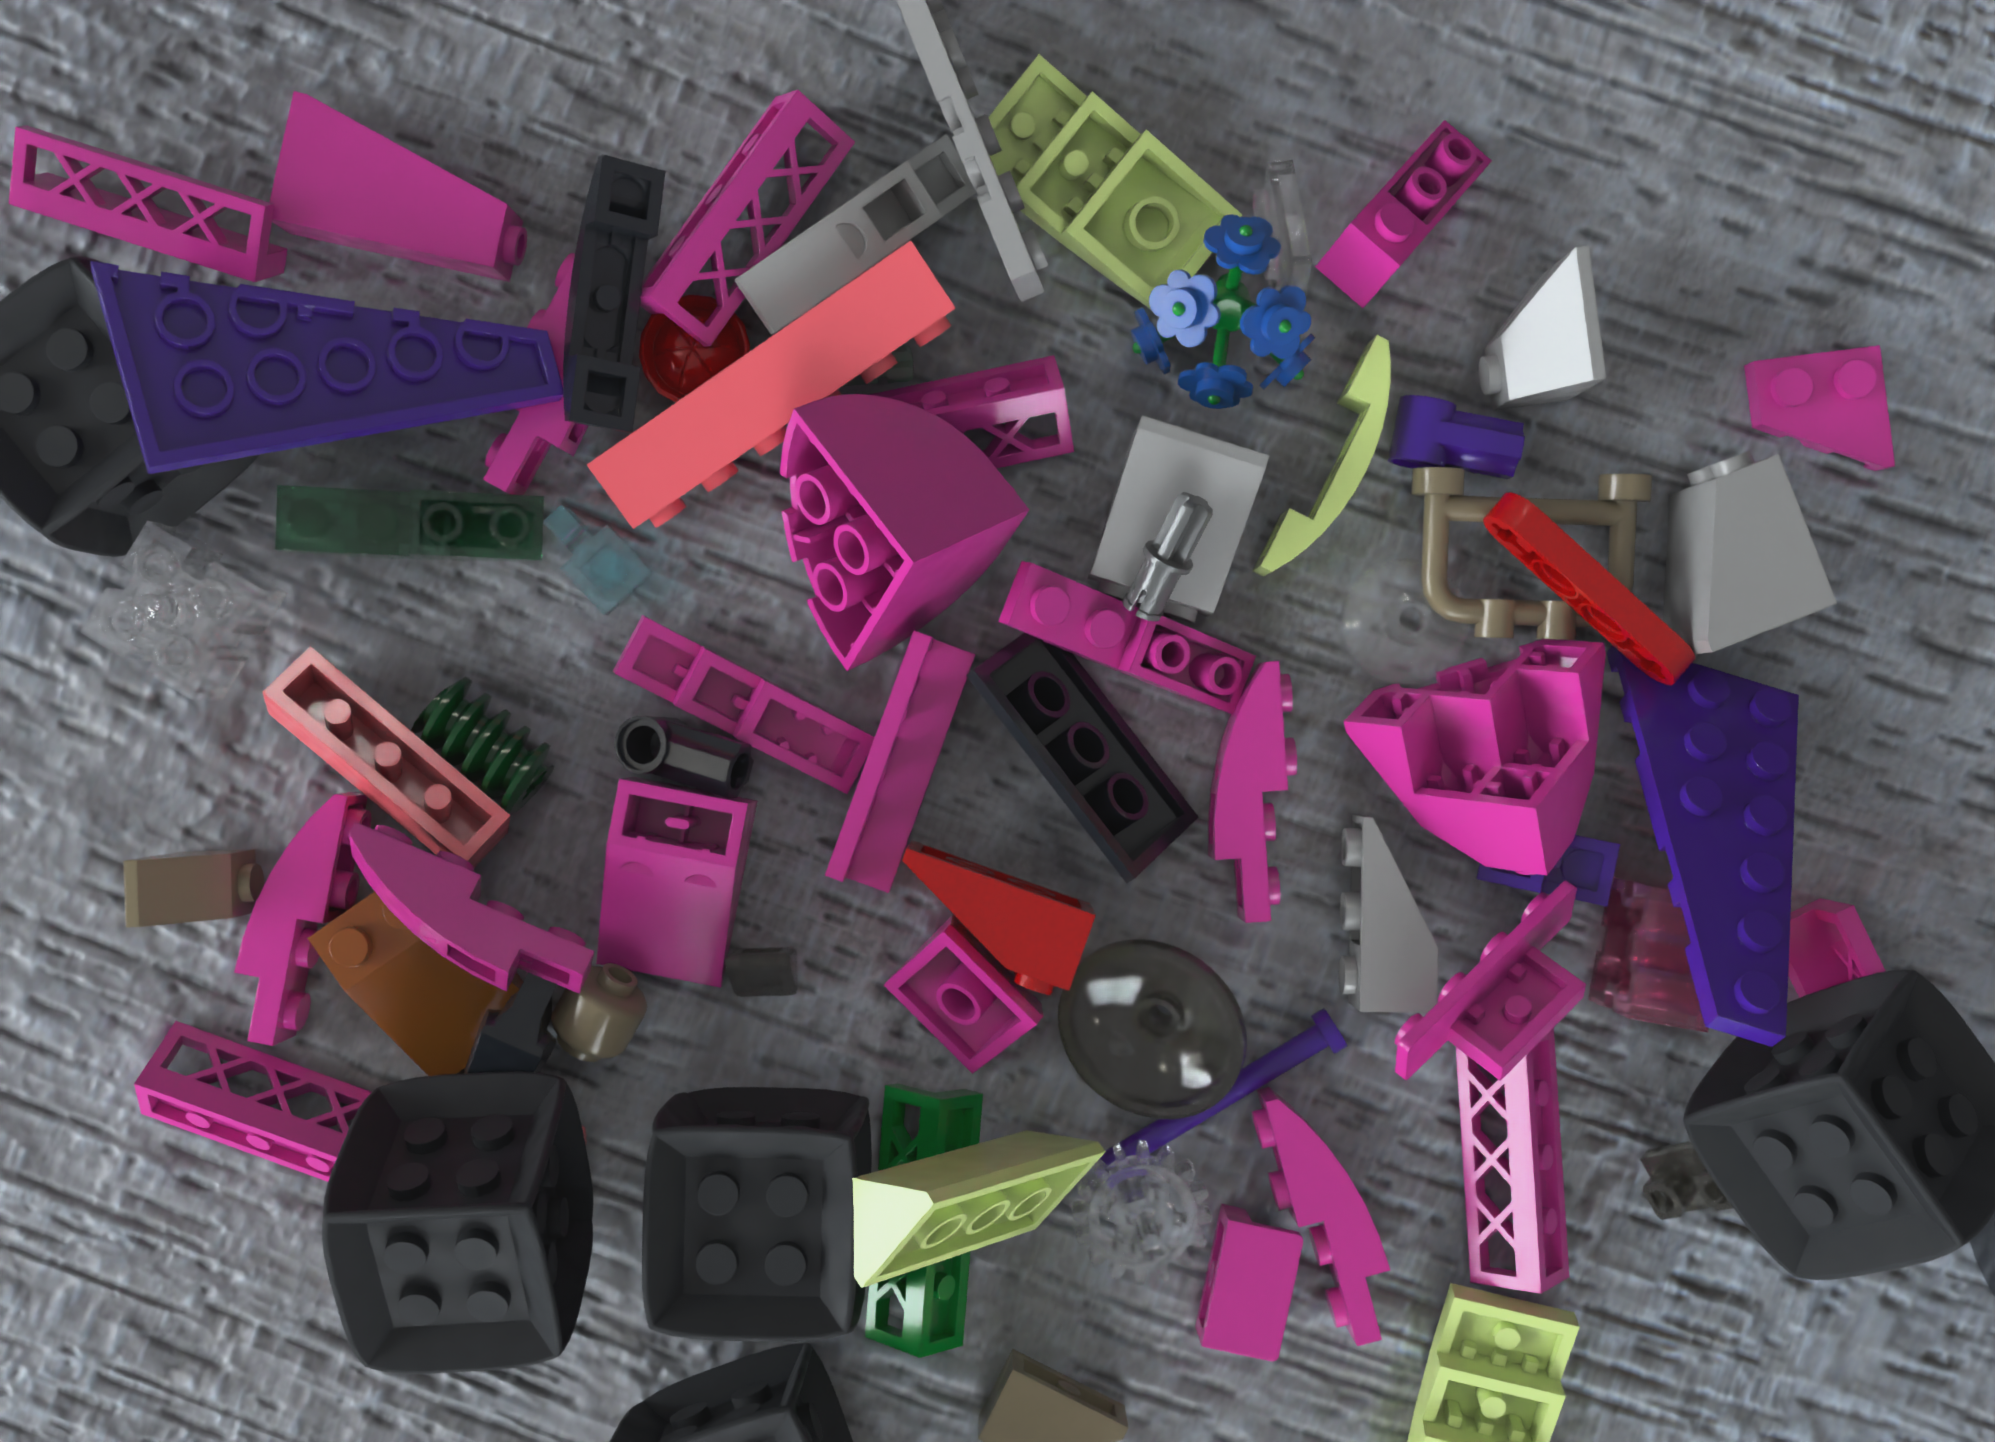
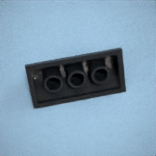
(1084, 751)

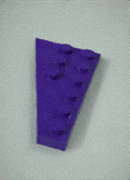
(279, 370)
(1723, 809)

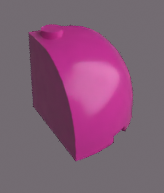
(888, 517)

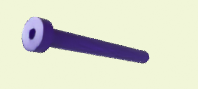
(1251, 1078)

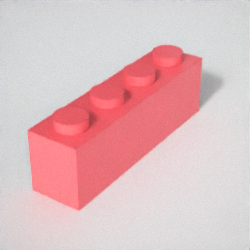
(385, 759)

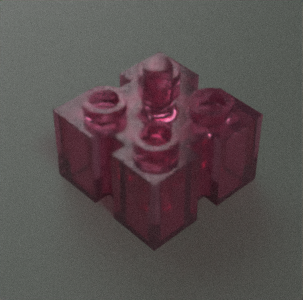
(1644, 958)

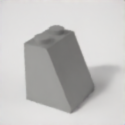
(1157, 469)
(1739, 555)

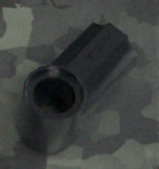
(685, 754)

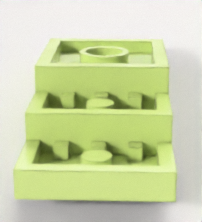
(1102, 184)
(1493, 1370)

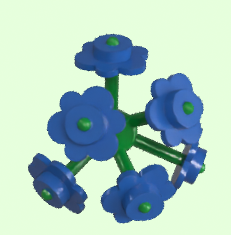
(1197, 302)

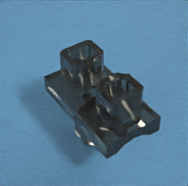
(1679, 1182)

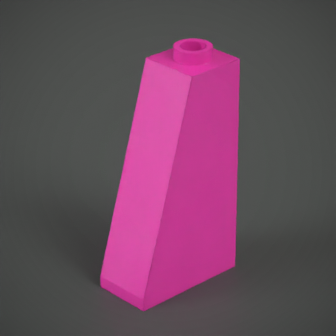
(378, 197)

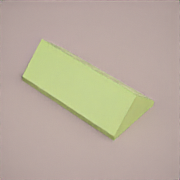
(961, 1200)

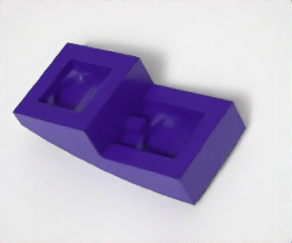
(1585, 864)

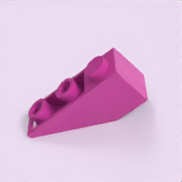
(1402, 213)

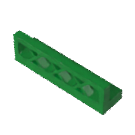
(937, 1293)

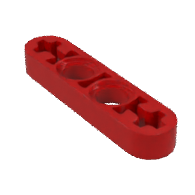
(1589, 588)

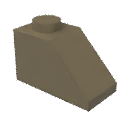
(191, 887)
(1047, 1406)

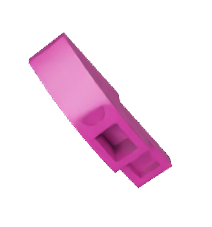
(518, 455)
(1110, 635)
(1252, 761)
(305, 888)
(441, 907)
(1321, 1192)

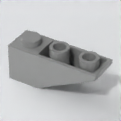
(1390, 945)

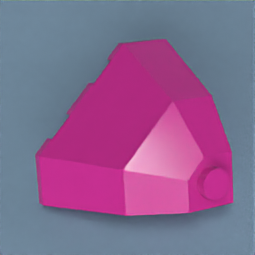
(1494, 751)

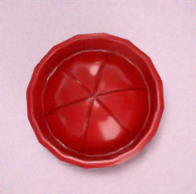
(677, 361)

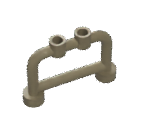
(1496, 617)

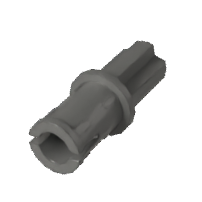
(1168, 556)

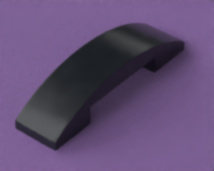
(606, 293)

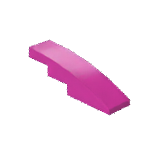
(744, 704)

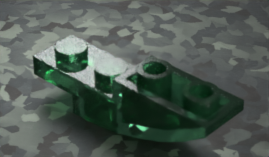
(409, 524)

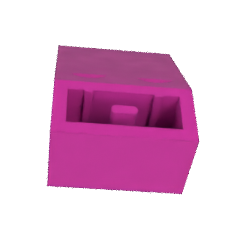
(673, 879)

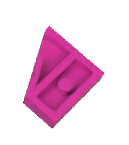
(1825, 402)

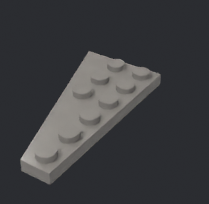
(974, 141)

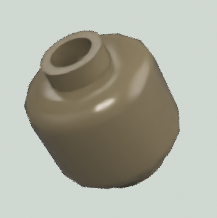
(602, 1016)

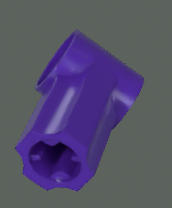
(1437, 435)

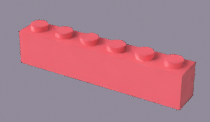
(757, 393)

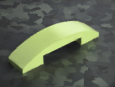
(1368, 396)

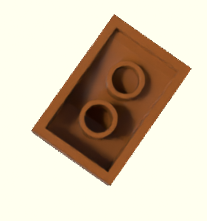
(407, 986)

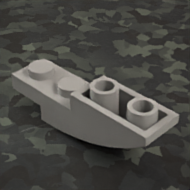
(856, 235)

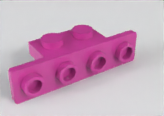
(1504, 1001)

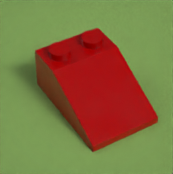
(1018, 921)

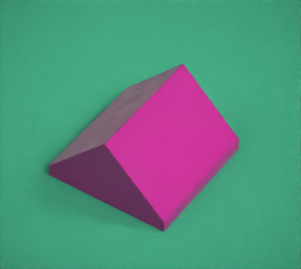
(964, 996)

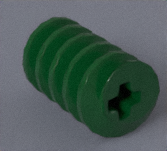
(484, 745)

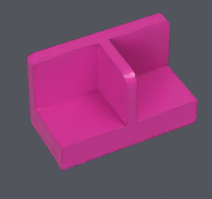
(1248, 1286)

